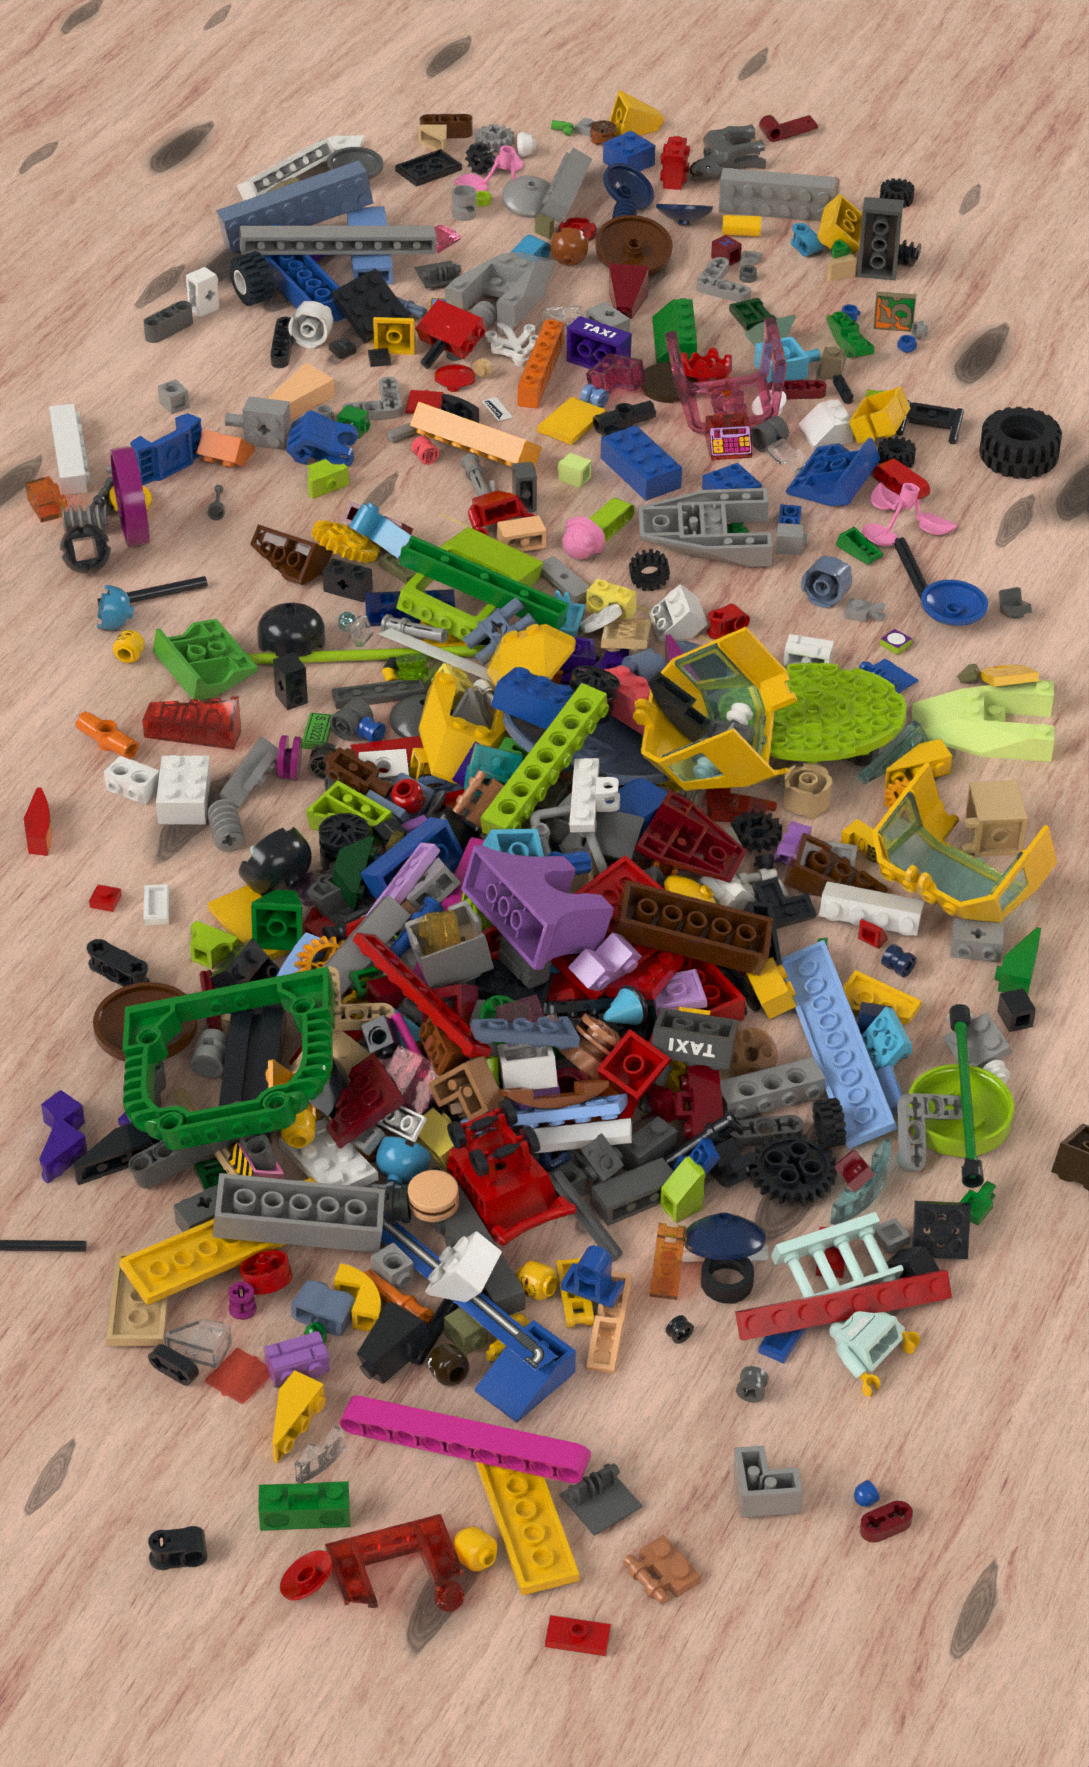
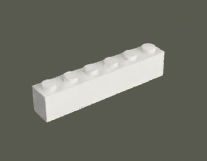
(285, 169)
(69, 449)

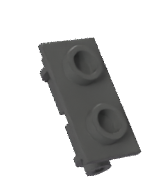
(103, 496)

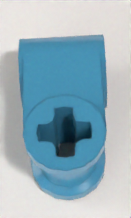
(805, 240)

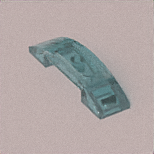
(853, 1203)

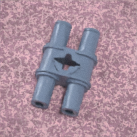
(488, 628)

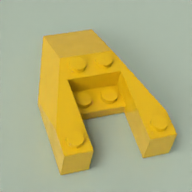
(448, 737)

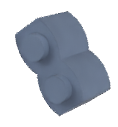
(322, 1305)

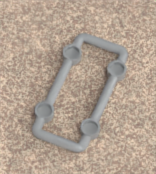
(544, 834)

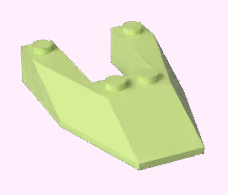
(976, 723)

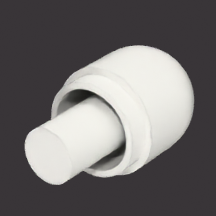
(485, 689)

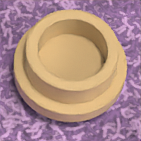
(482, 367)

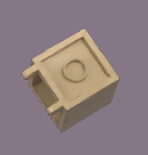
(995, 818)

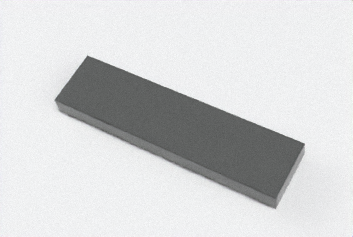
(378, 692)

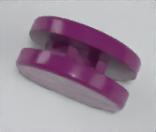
(289, 758)

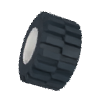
(252, 278)

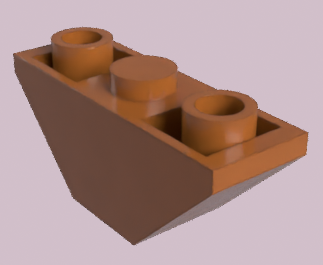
(441, 1051)

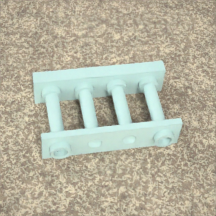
(839, 1237)

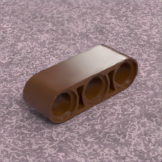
(457, 124)

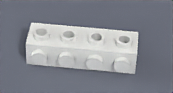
(879, 908)

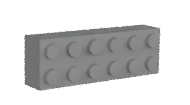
(775, 194)
(299, 1213)

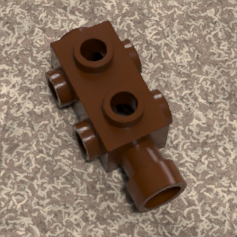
(355, 773)

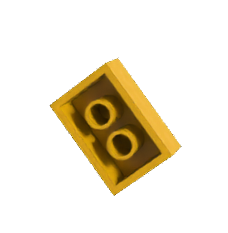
(842, 222)

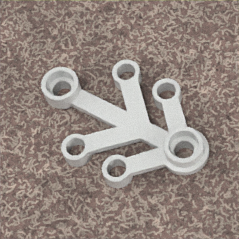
(519, 355)

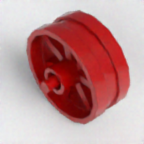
(267, 1271)

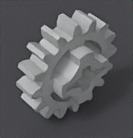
(495, 136)

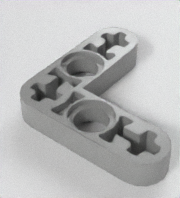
(711, 282)
(383, 407)
(921, 1112)

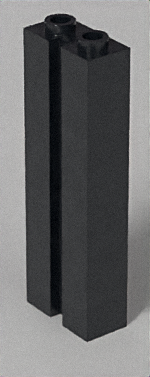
(252, 1040)

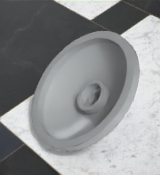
(525, 195)

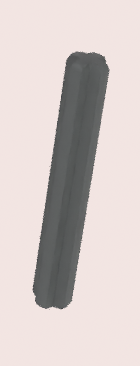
(585, 1215)

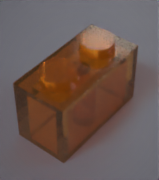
(45, 498)

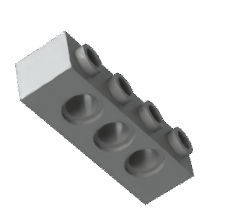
(773, 1088)

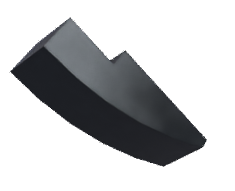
(678, 707)

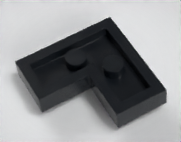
(785, 911)

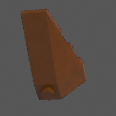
(290, 555)
(816, 864)

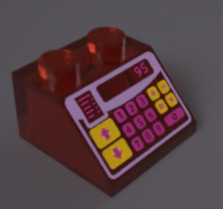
(728, 436)

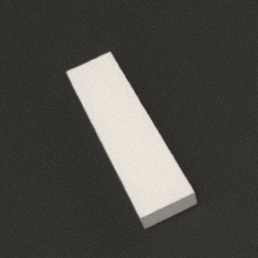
(580, 1135)

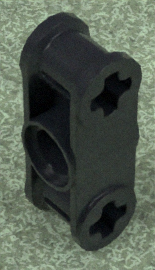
(116, 964)

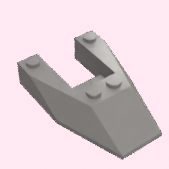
(513, 277)
(698, 525)

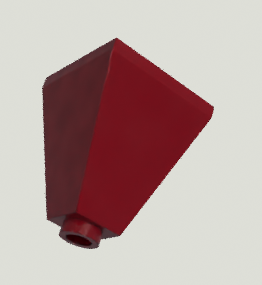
(628, 287)

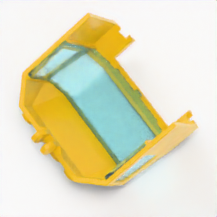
(717, 676)
(915, 854)

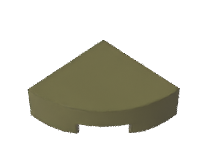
(969, 673)

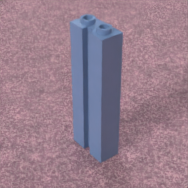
(364, 263)

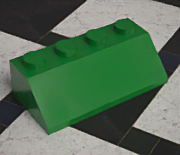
(678, 317)

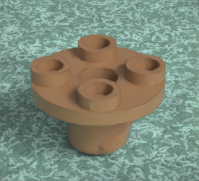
(753, 1051)

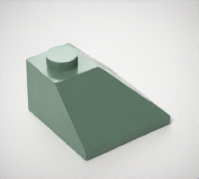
(756, 334)

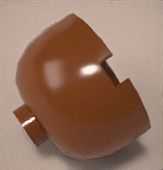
(569, 246)

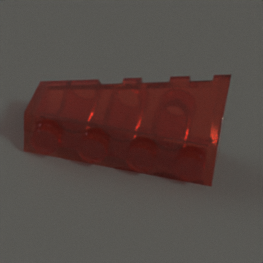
(195, 722)

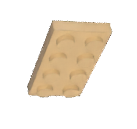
(626, 634)
(130, 1318)

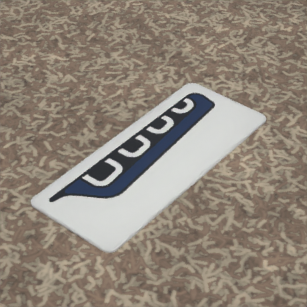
(497, 409)

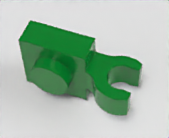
(980, 1202)

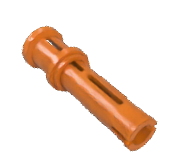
(391, 1293)

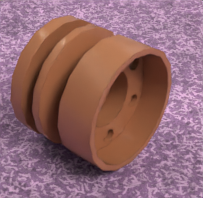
(593, 1045)

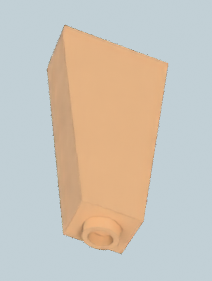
(305, 390)

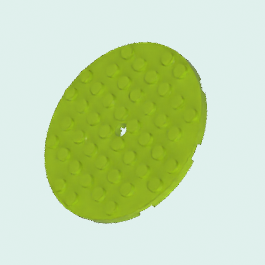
(835, 714)

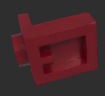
(661, 1103)
(854, 1170)

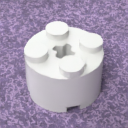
(311, 324)

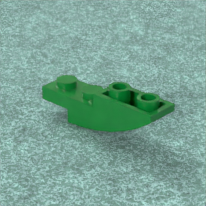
(847, 335)

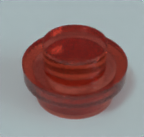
(450, 1597)

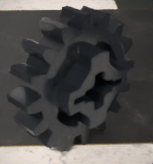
(757, 830)

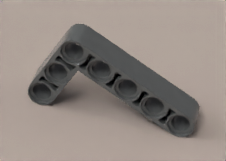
(161, 1163)

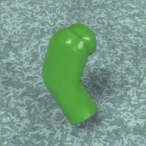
(566, 127)

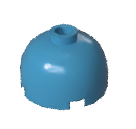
(114, 608)
(400, 1161)

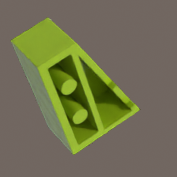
(343, 799)

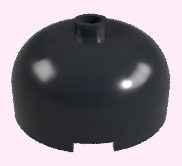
(291, 629)
(277, 862)

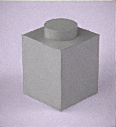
(790, 539)

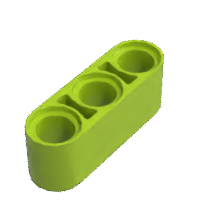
(613, 516)

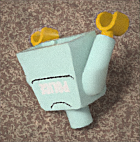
(867, 1341)

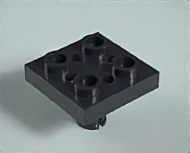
(931, 1215)

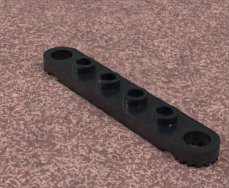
(572, 1007)

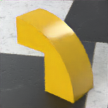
(367, 1303)

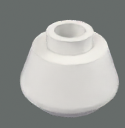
(525, 144)

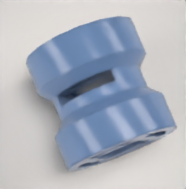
(594, 396)

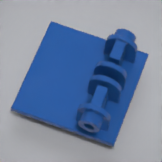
(890, 672)

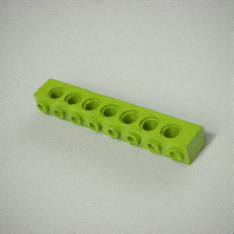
(546, 760)

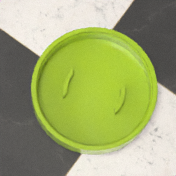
(990, 1103)

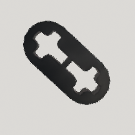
(173, 1364)

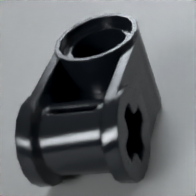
(180, 1548)

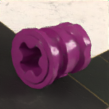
(247, 1300)

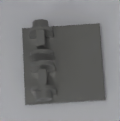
(438, 273)
(601, 1499)

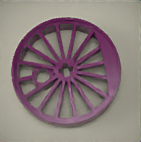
(129, 496)

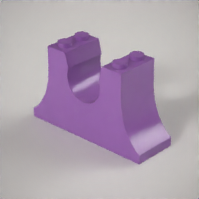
(533, 906)

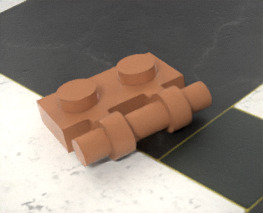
(488, 794)
(669, 1566)

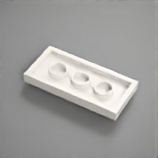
(329, 1163)

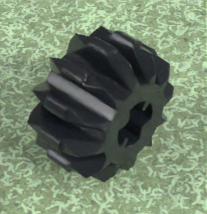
(480, 158)

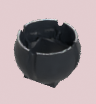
(85, 532)

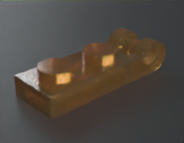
(667, 1262)

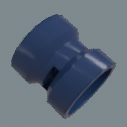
(898, 960)

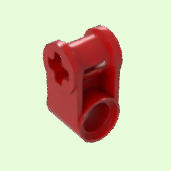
(726, 620)

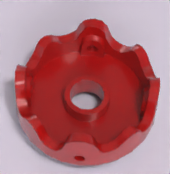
(705, 368)

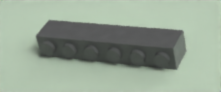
(502, 1283)

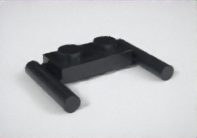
(934, 416)

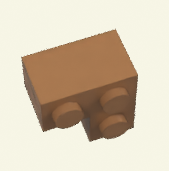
(470, 1084)

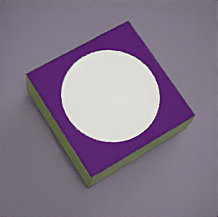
(896, 641)

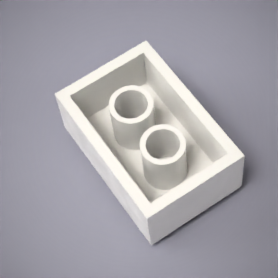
(183, 789)

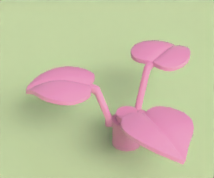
(506, 160)
(886, 500)

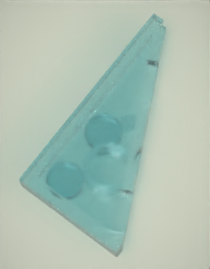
(902, 744)

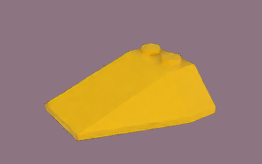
(537, 649)

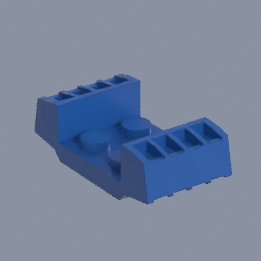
(170, 452)

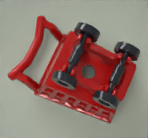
(508, 1198)

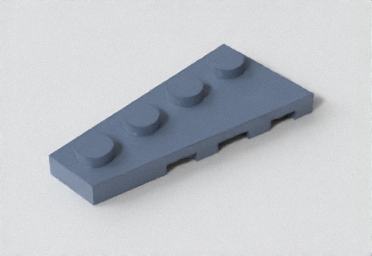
(537, 1034)

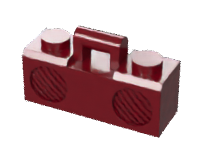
(703, 1096)

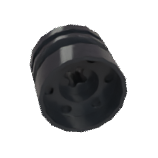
(598, 679)
(338, 833)

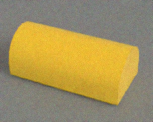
(741, 225)

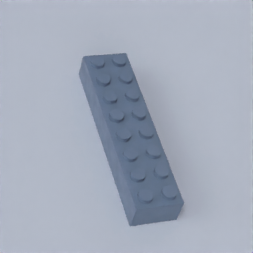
(299, 203)

